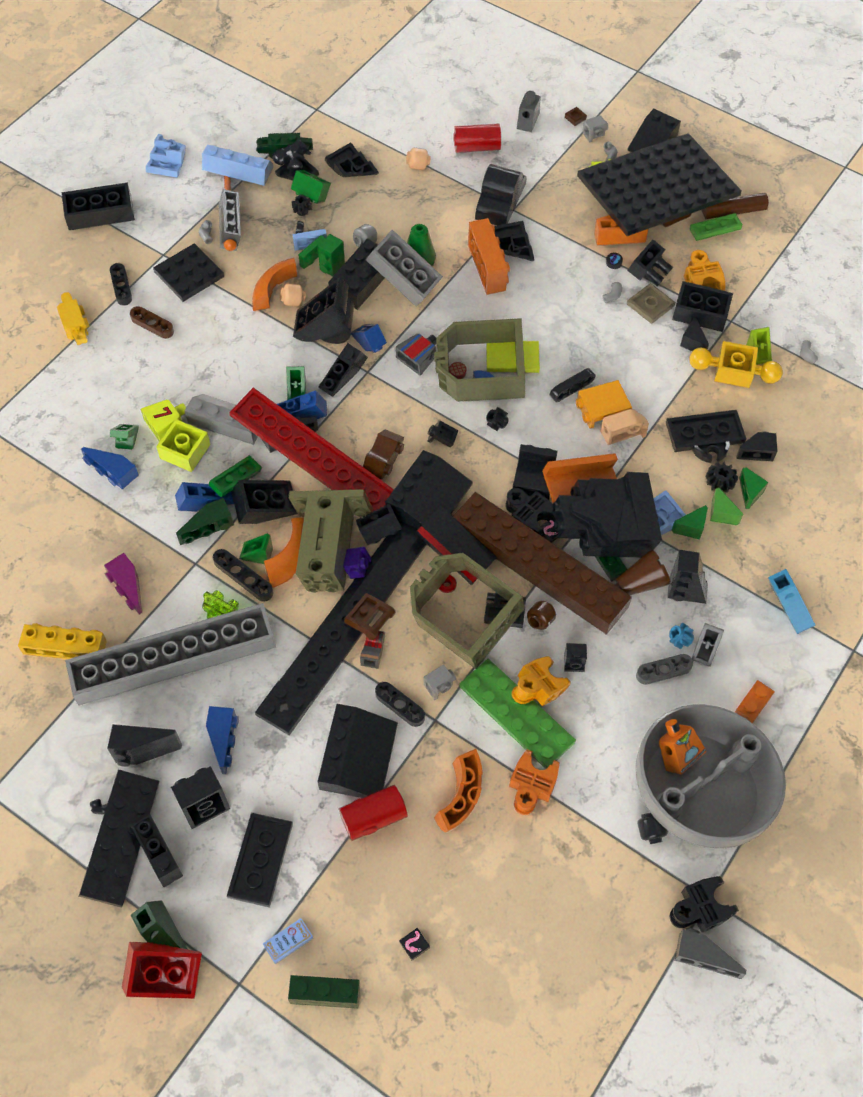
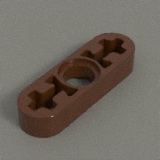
(146, 316)

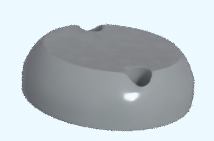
(726, 793)

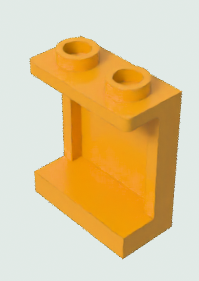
(602, 402)

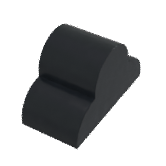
(499, 194)
(326, 315)

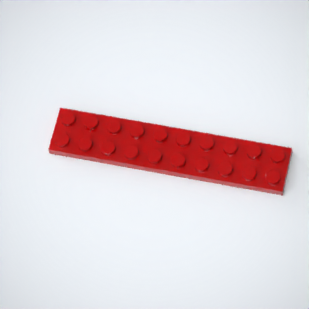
(307, 448)

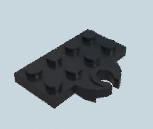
(706, 433)

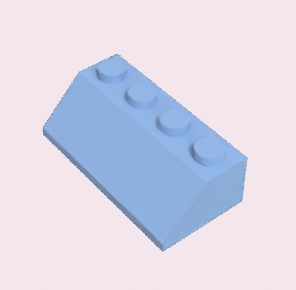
(236, 165)

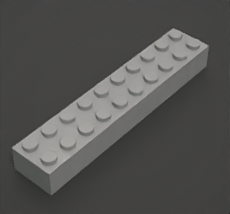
(169, 654)

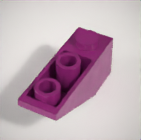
(125, 576)

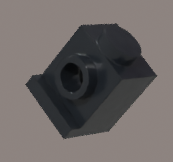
(575, 657)

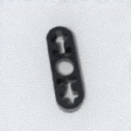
(120, 289)
(572, 385)
(384, 699)

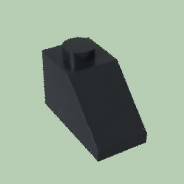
(759, 447)

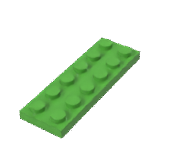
(524, 722)

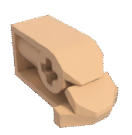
(623, 426)

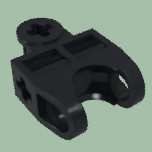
(529, 508)
(701, 906)

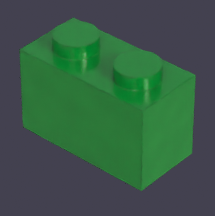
(310, 186)
(331, 255)

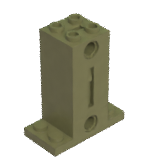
(326, 535)

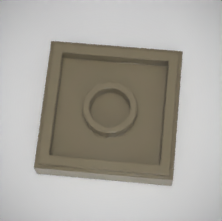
(651, 303)

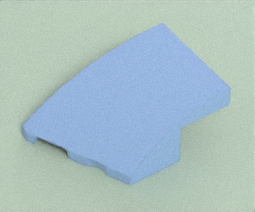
(166, 157)
(667, 511)

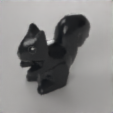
(292, 153)

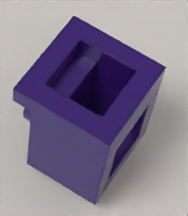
(356, 562)

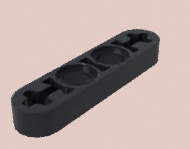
(244, 573)

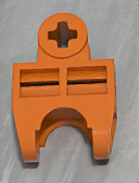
(532, 783)

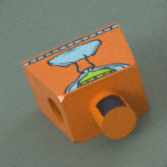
(680, 747)

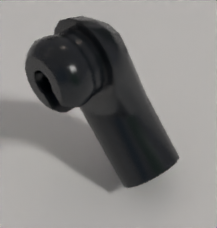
(97, 807)

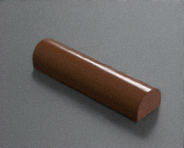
(738, 205)

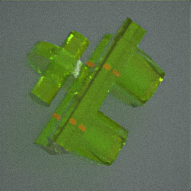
(215, 606)

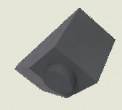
(702, 952)

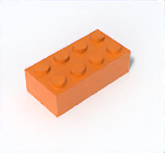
(488, 256)

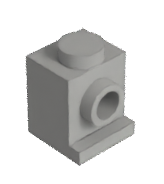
(594, 127)
(439, 681)

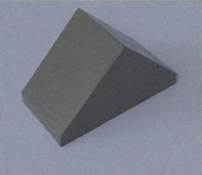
(707, 644)

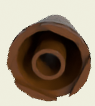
(644, 575)

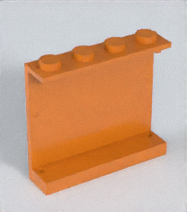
(563, 474)

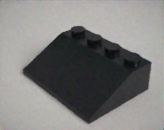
(425, 488)
(357, 752)

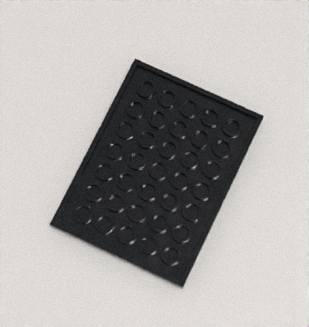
(658, 184)

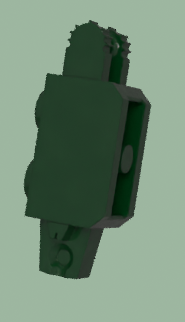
(276, 141)

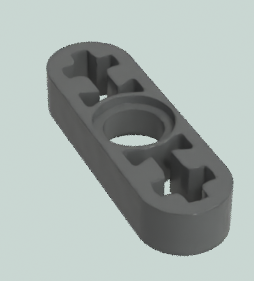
(649, 667)

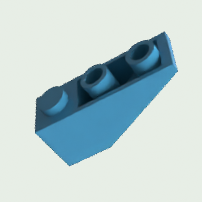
(791, 601)

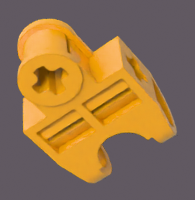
(703, 272)
(538, 683)

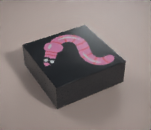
(549, 530)
(414, 944)

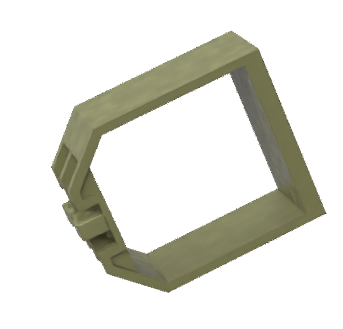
(480, 333)
(431, 582)

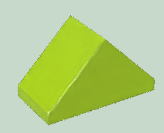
(761, 339)

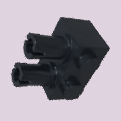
(650, 258)

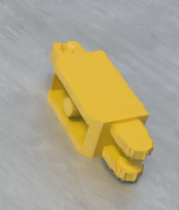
(72, 319)

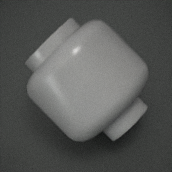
(364, 232)

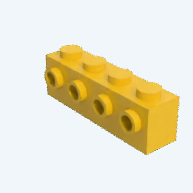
(59, 642)

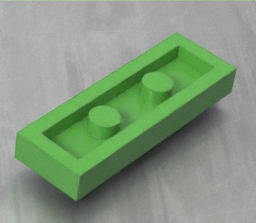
(715, 227)

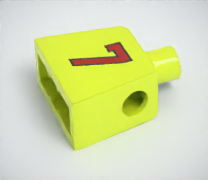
(161, 416)

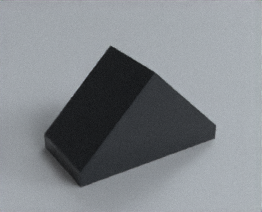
(694, 337)

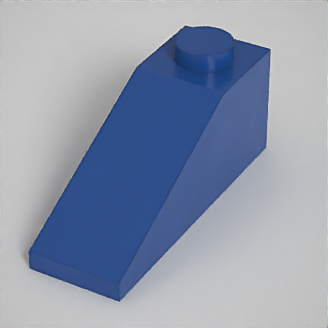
(196, 495)

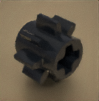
(301, 205)
(497, 419)

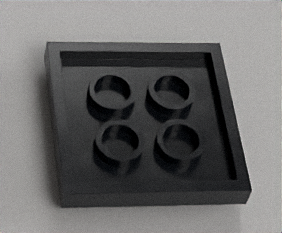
(188, 272)

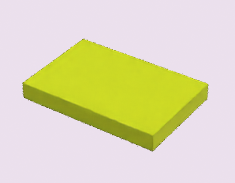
(502, 357)

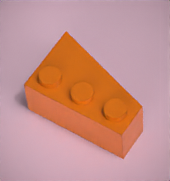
(609, 233)

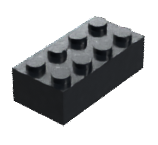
(98, 206)
(359, 274)

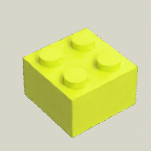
(183, 445)

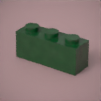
(324, 991)

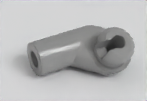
(205, 230)
(615, 292)
(806, 353)

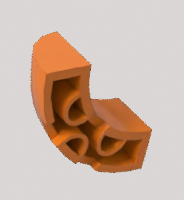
(275, 275)
(284, 565)
(468, 790)

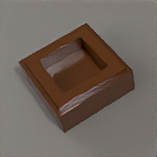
(575, 116)

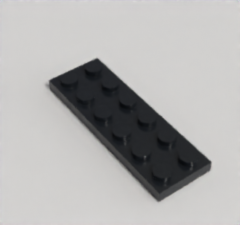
(116, 842)

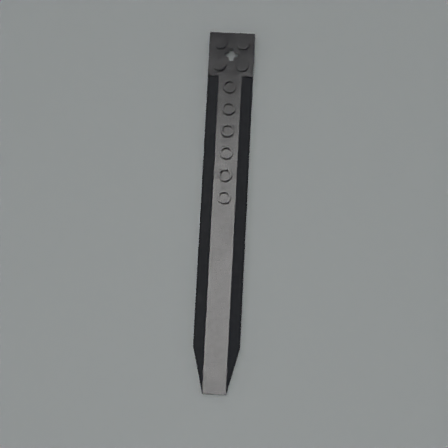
(335, 638)

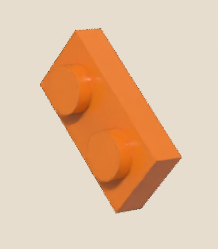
(754, 701)

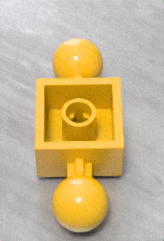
(736, 364)

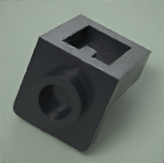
(443, 433)

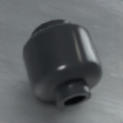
(651, 829)

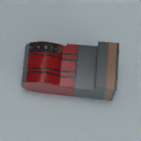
(372, 651)

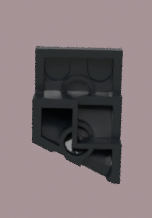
(350, 162)
(514, 240)

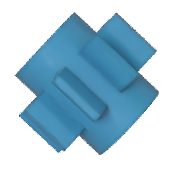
(681, 635)

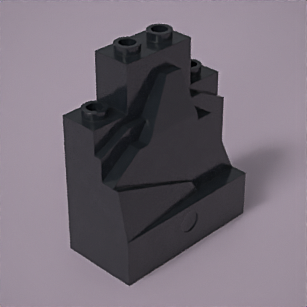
(610, 516)

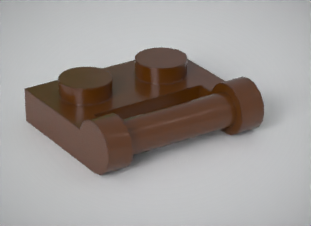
(365, 611)

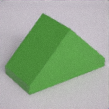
(724, 510)

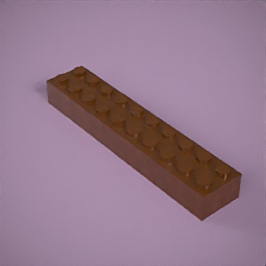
(544, 564)

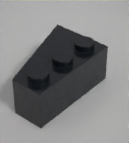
(688, 578)

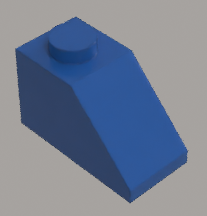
(369, 337)

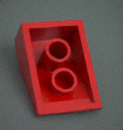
(160, 971)

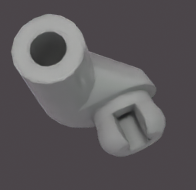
(610, 150)

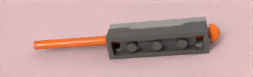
(229, 217)

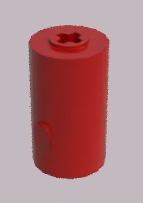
(477, 138)
(373, 812)

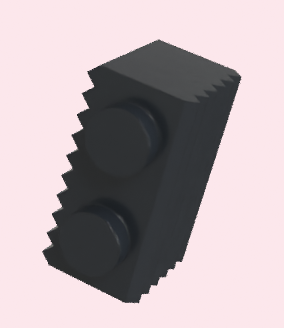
(378, 524)

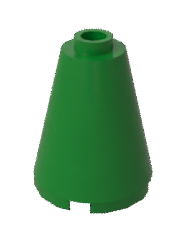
(421, 242)

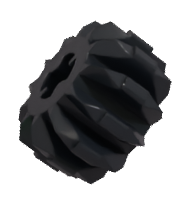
(721, 476)

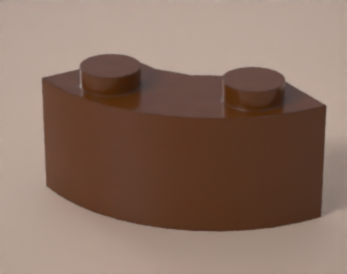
(383, 453)

